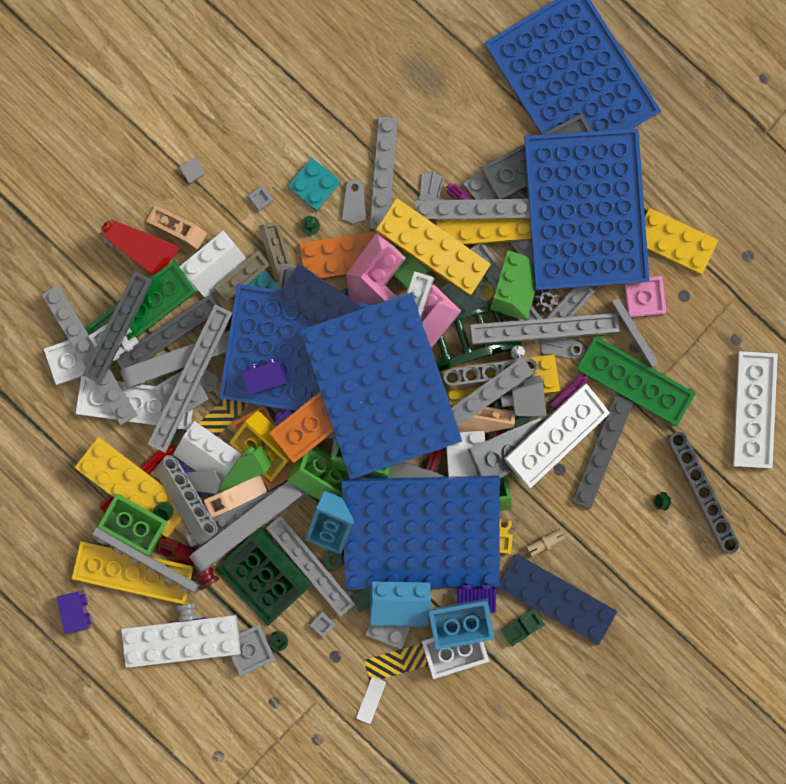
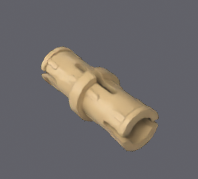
(546, 542)

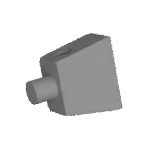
(527, 398)

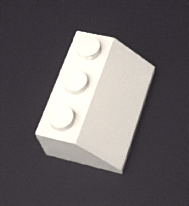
(213, 263)
(206, 452)

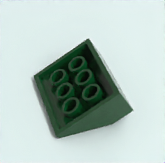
(264, 576)

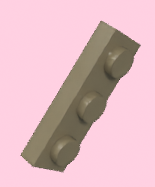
(274, 247)
(242, 275)

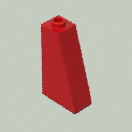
(143, 248)

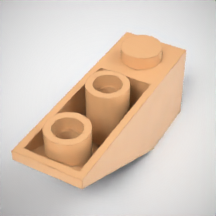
(235, 496)

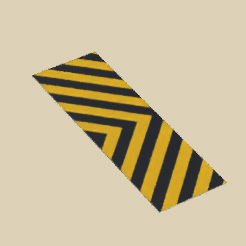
(222, 416)
(396, 662)

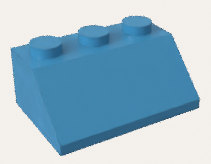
(330, 523)
(399, 604)
(461, 624)

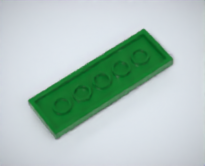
(165, 294)
(636, 381)

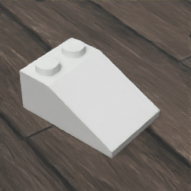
(458, 456)

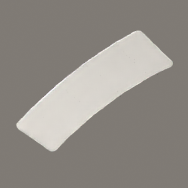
(371, 700)

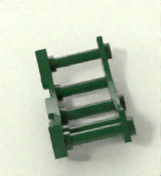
(468, 354)

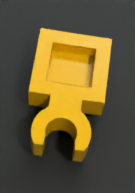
(505, 539)

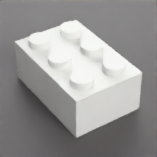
(453, 659)

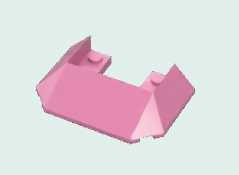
(375, 268)

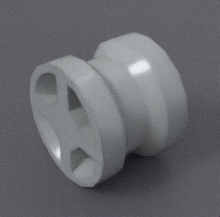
(186, 612)

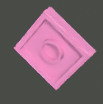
(645, 298)

